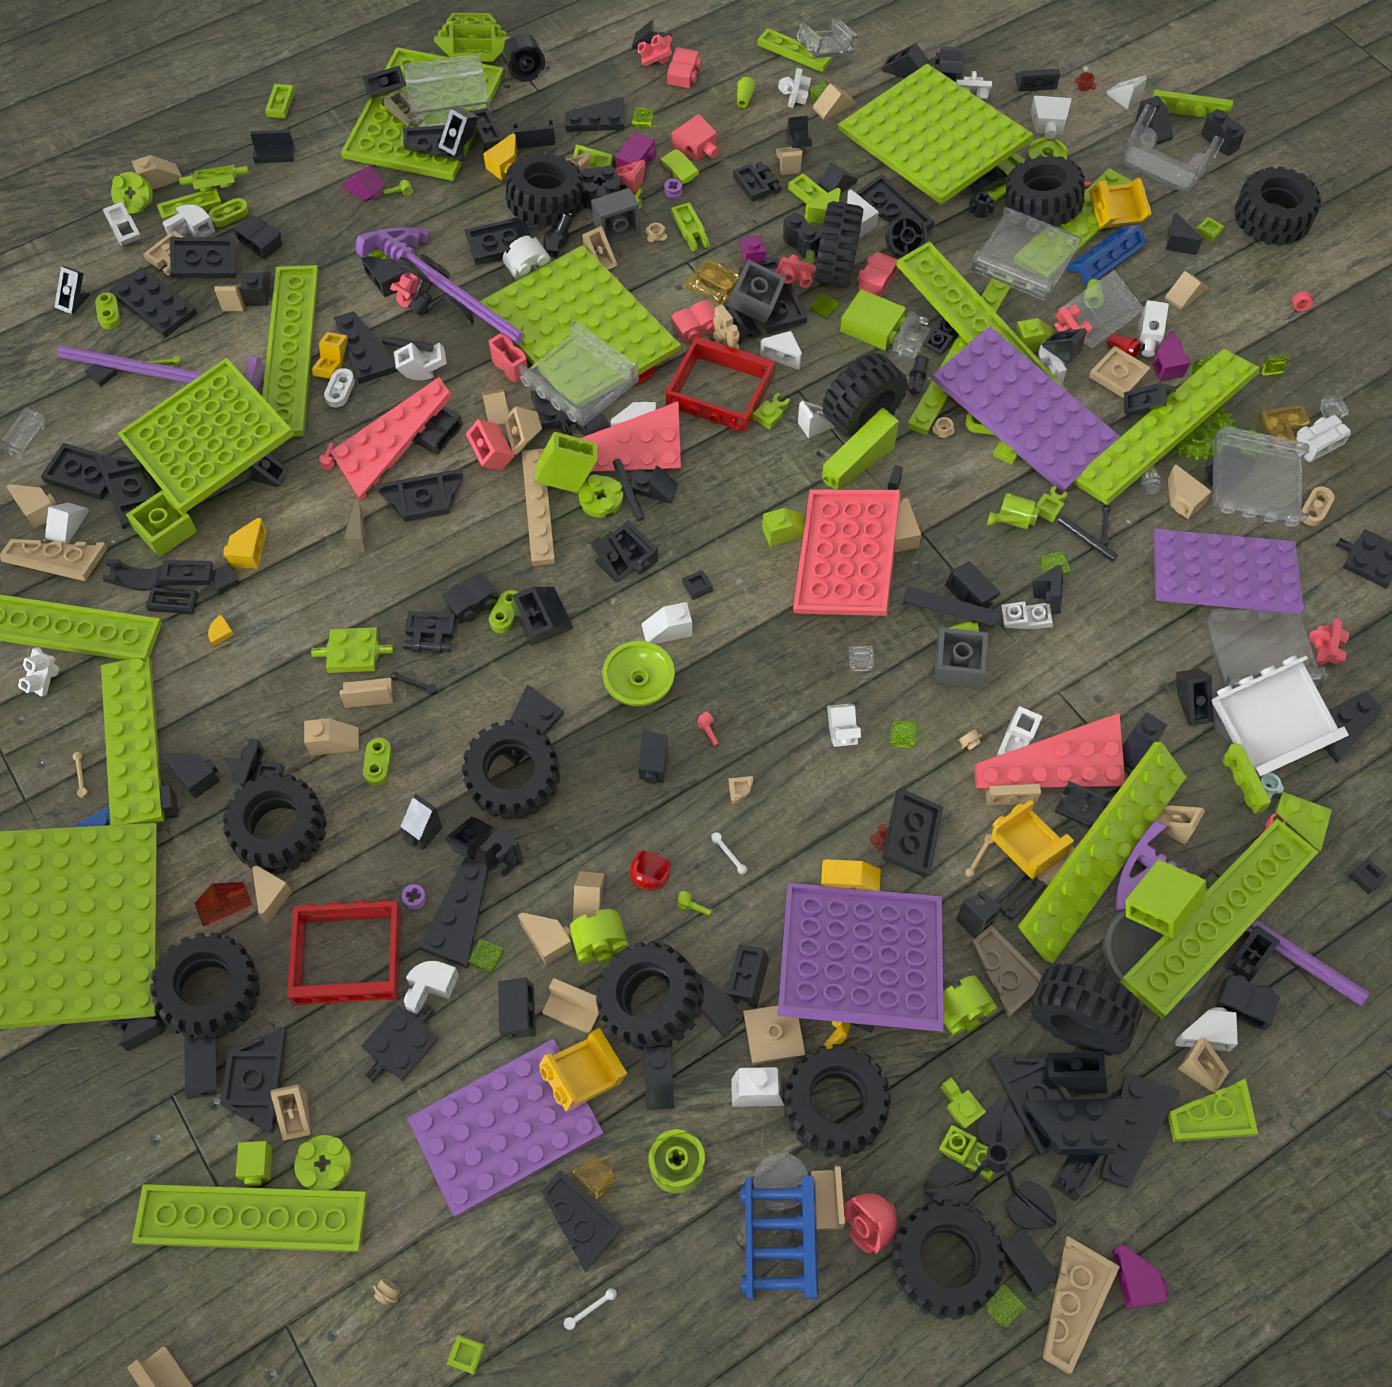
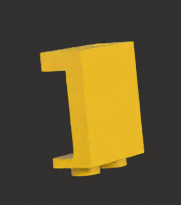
(1120, 204)
(1029, 840)
(582, 1071)

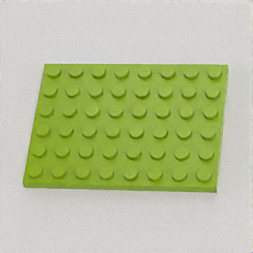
(935, 133)
(379, 134)
(585, 292)
(77, 924)

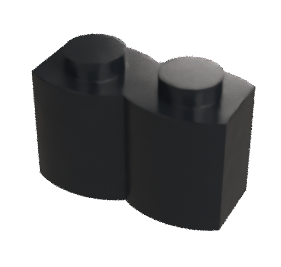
(950, 62)
(1221, 125)
(800, 234)
(258, 236)
(439, 430)
(471, 597)
(1251, 1003)

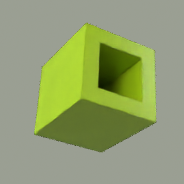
(254, 1162)

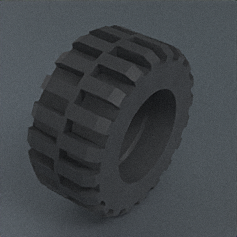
(542, 188)
(1281, 188)
(1046, 189)
(838, 243)
(863, 391)
(497, 742)
(256, 801)
(194, 956)
(624, 977)
(1086, 1009)
(844, 1065)
(979, 1237)

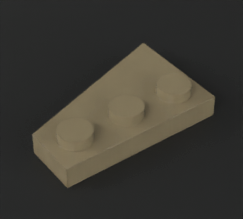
(1007, 970)

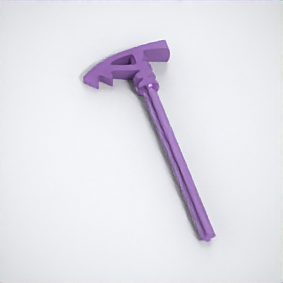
(395, 244)
(255, 366)
(1146, 855)

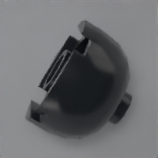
(905, 235)

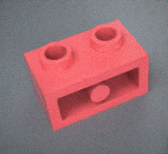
(489, 445)

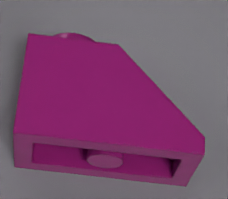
(364, 184)
(752, 249)
(1139, 1280)

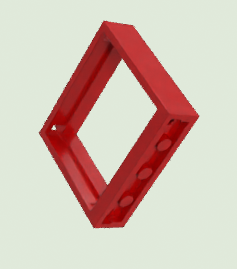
(726, 357)
(350, 992)

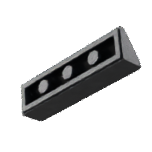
(951, 606)

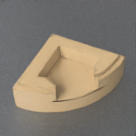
(740, 788)

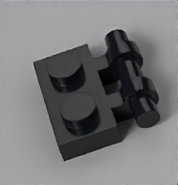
(752, 183)
(429, 625)

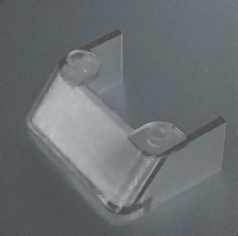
(1143, 158)

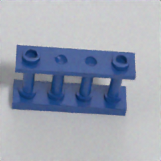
(804, 1252)

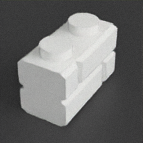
(1323, 436)

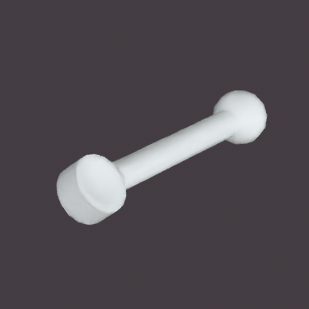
(716, 838)
(570, 1323)

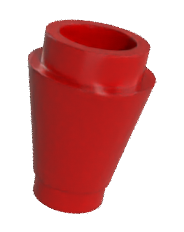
(1126, 344)

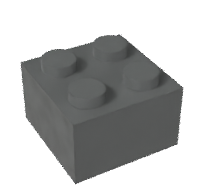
(617, 215)
(756, 291)
(961, 657)

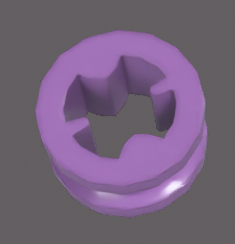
(670, 192)
(410, 890)

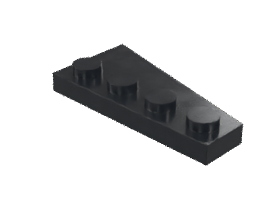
(891, 201)
(1144, 1119)

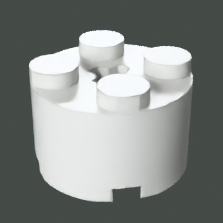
(525, 257)

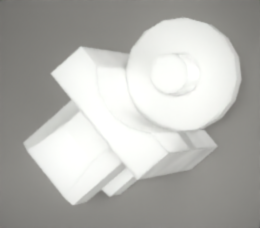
(976, 86)
(797, 88)
(39, 670)

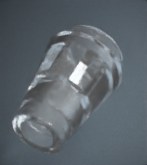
(1151, 480)

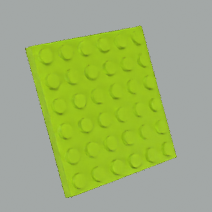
(205, 435)

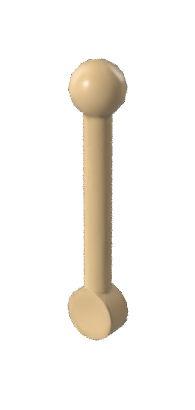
(82, 792)
(969, 872)

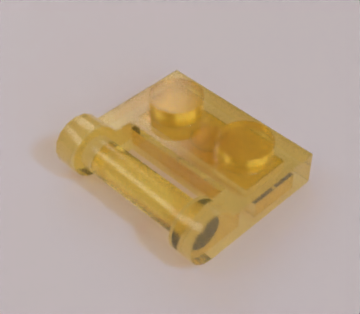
(717, 277)

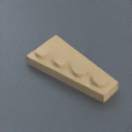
(56, 558)
(1078, 1298)

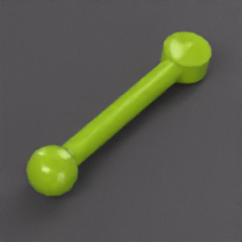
(176, 360)

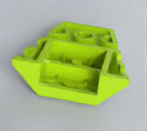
(471, 35)

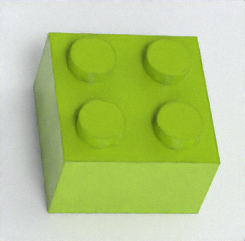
(161, 523)

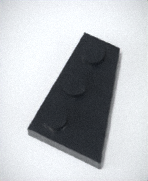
(597, 117)
(426, 141)
(536, 711)
(1355, 716)
(581, 1219)

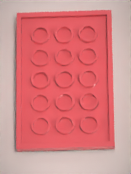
(847, 552)

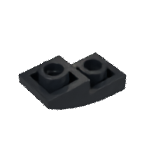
(941, 337)

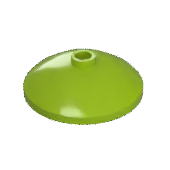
(634, 662)

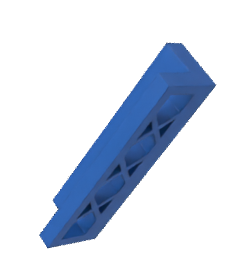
(1108, 253)

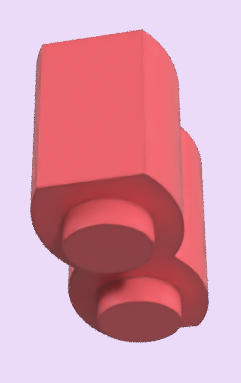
(684, 68)
(878, 274)
(694, 321)
(507, 356)

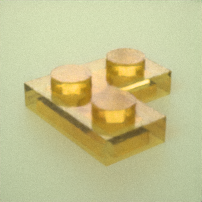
(1282, 420)

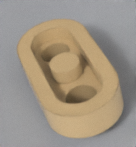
(1318, 505)

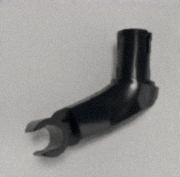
(558, 235)

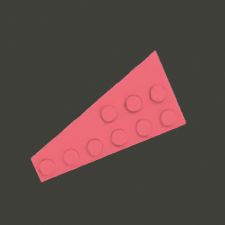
(385, 440)
(640, 442)
(1083, 755)

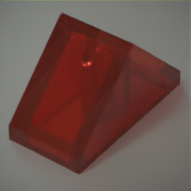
(221, 901)

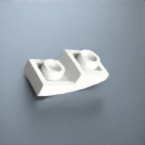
(1027, 617)

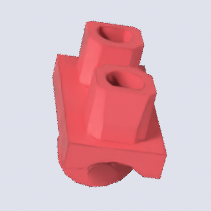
(656, 51)
(796, 270)
(406, 289)
(1066, 320)
(1327, 642)

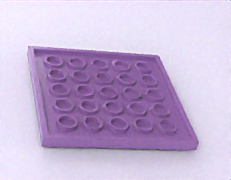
(862, 957)

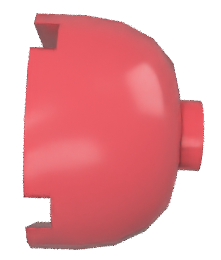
(872, 1221)

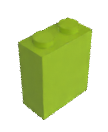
(873, 319)
(566, 462)
(1165, 898)

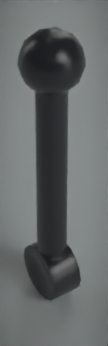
(1104, 539)
(431, 689)

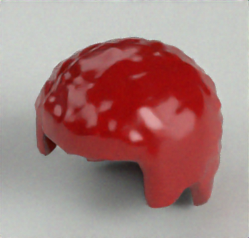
(649, 871)

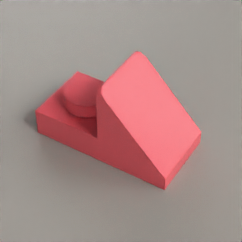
(632, 175)

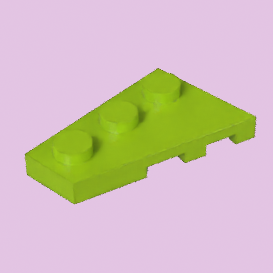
(1216, 1116)

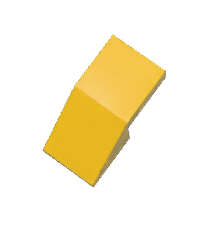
(332, 352)
(850, 874)

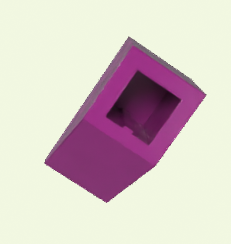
(1171, 359)

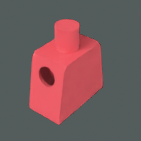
(695, 139)

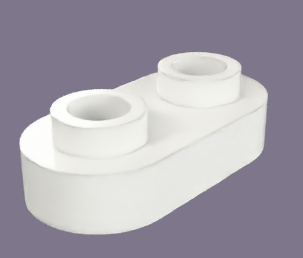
(337, 391)

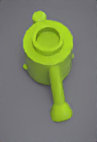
(1015, 512)

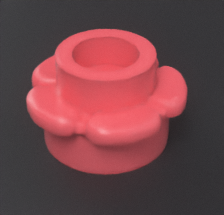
(1302, 301)

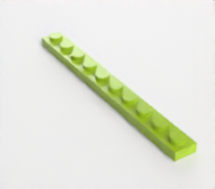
(935, 397)

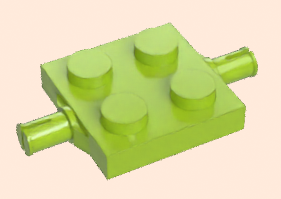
(216, 176)
(352, 650)

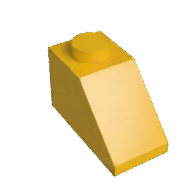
(501, 156)
(246, 545)

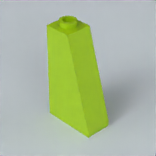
(861, 450)

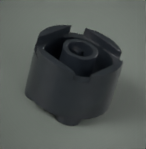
(523, 57)
(598, 183)

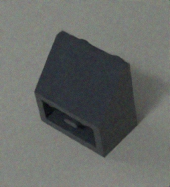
(540, 613)

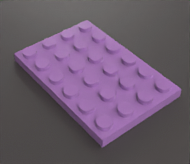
(1227, 571)
(499, 1132)

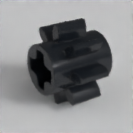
(981, 205)

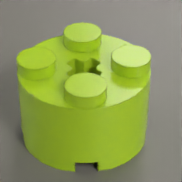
(598, 936)
(966, 1005)
(690, 1153)

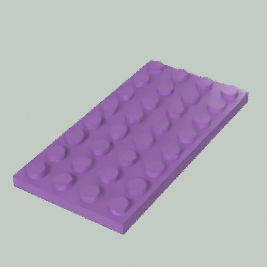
(1025, 408)

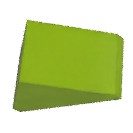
(816, 209)

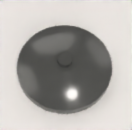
(1127, 943)

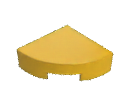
(219, 631)

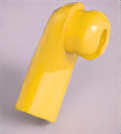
(839, 1035)

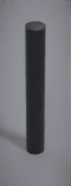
(397, 342)
(624, 480)
(1089, 539)

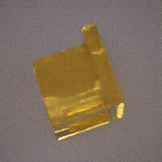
(594, 1176)

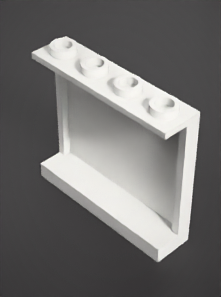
(1277, 716)

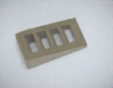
(399, 97)
(355, 529)

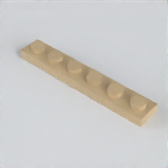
(537, 512)

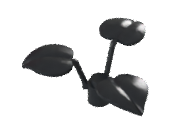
(422, 299)
(1002, 1132)

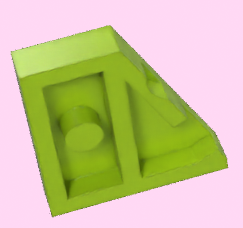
(1304, 818)

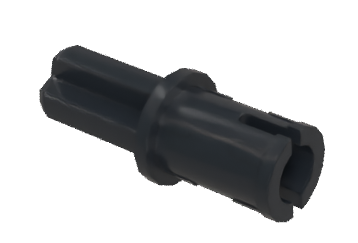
(918, 374)

